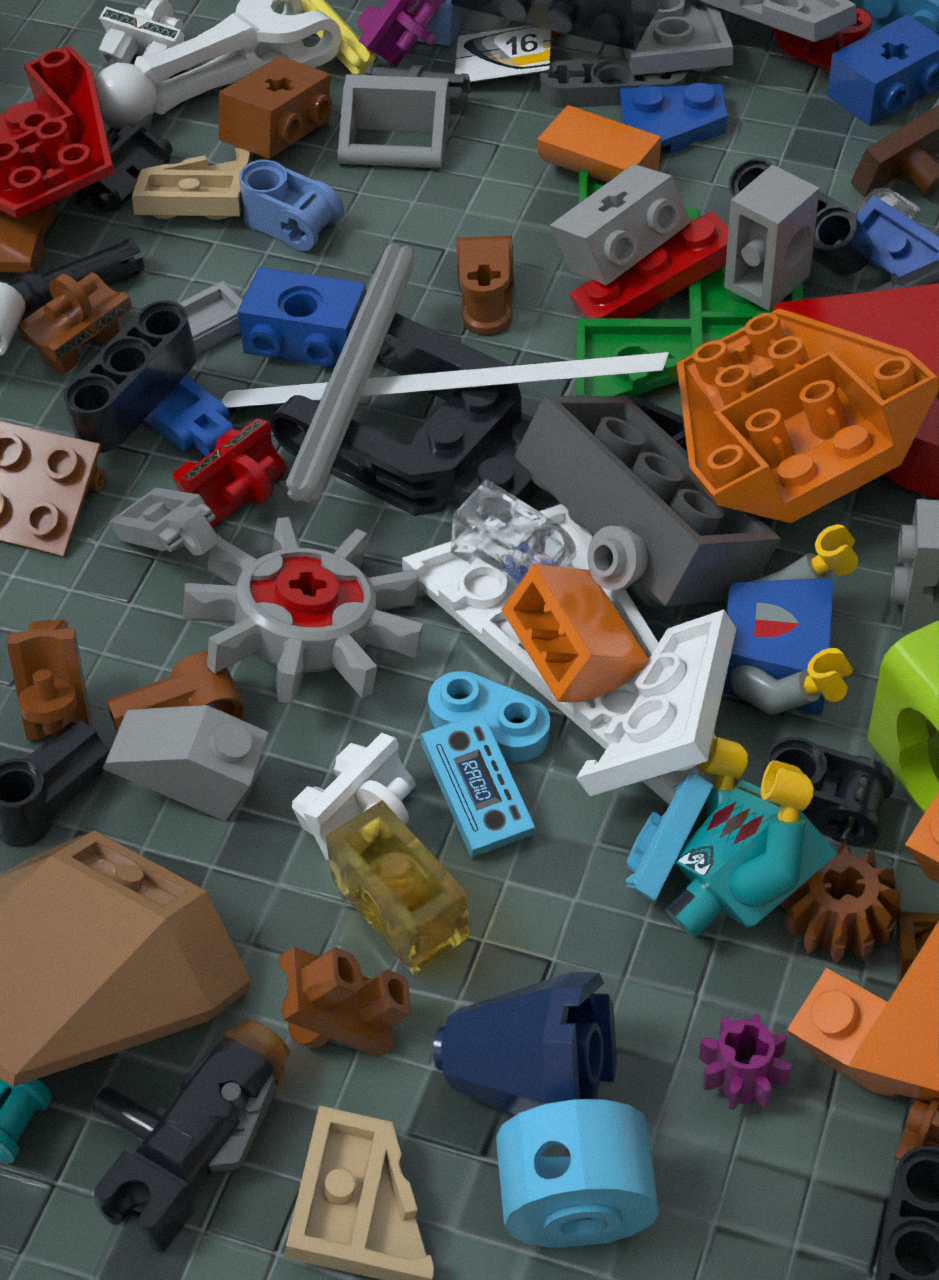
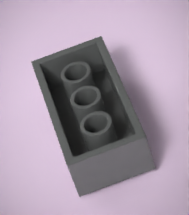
(626, 471)

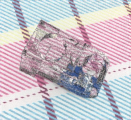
(508, 533)

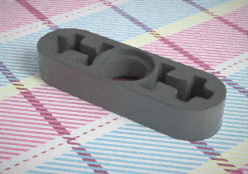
(566, 80)

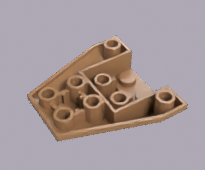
(104, 957)

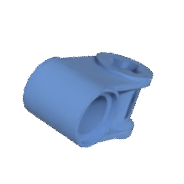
(283, 203)

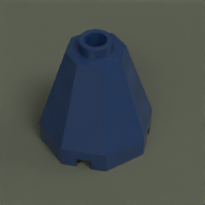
(531, 1044)

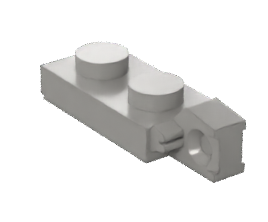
(167, 521)

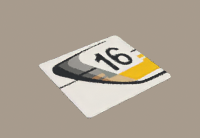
(503, 52)

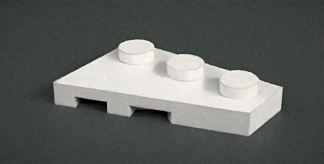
(675, 710)

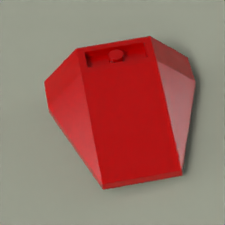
(56, 138)

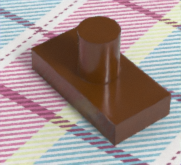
(903, 152)

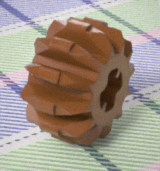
(845, 906)

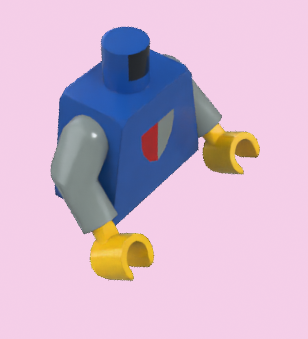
(784, 629)

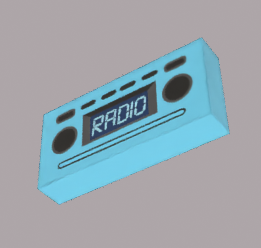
(477, 784)

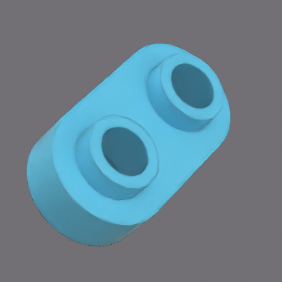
(499, 704)

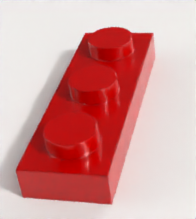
(662, 273)

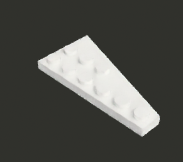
(475, 599)

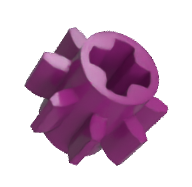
(740, 1081)

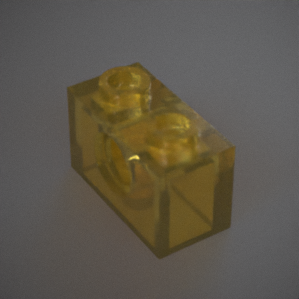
(398, 887)

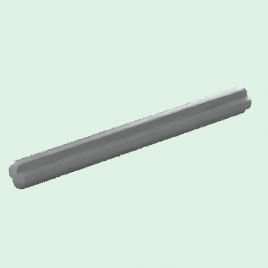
(350, 375)

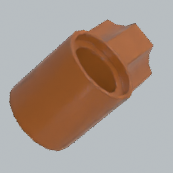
(188, 685)

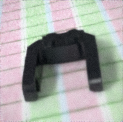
(451, 453)

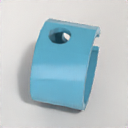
(603, 1179)

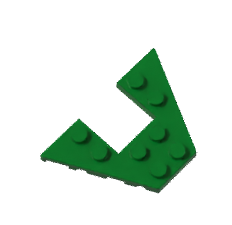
(712, 316)

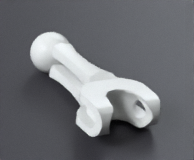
(241, 46)

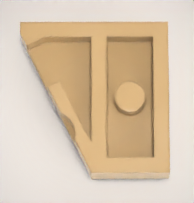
(191, 188)
(355, 1203)

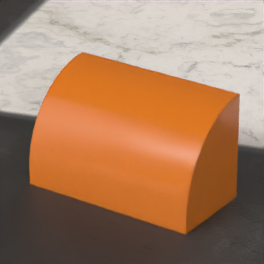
(597, 145)
(572, 633)

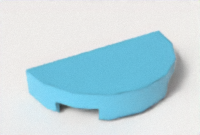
(664, 837)

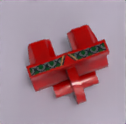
(235, 471)

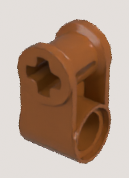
(486, 282)

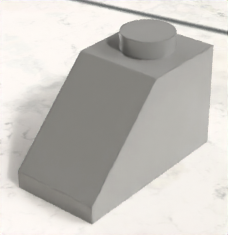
(188, 755)

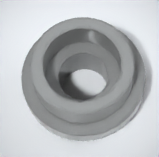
(616, 557)

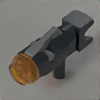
(199, 1133)

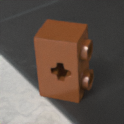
(274, 106)

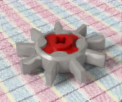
(304, 610)

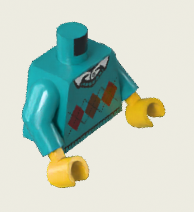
(750, 846)

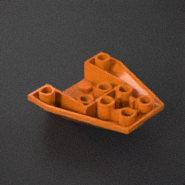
(798, 413)

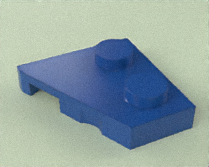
(676, 112)

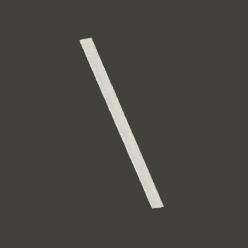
(460, 379)

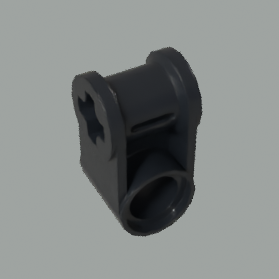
(837, 789)

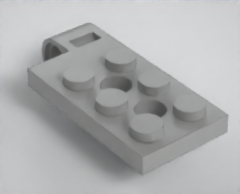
(682, 38)

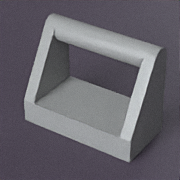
(394, 105)

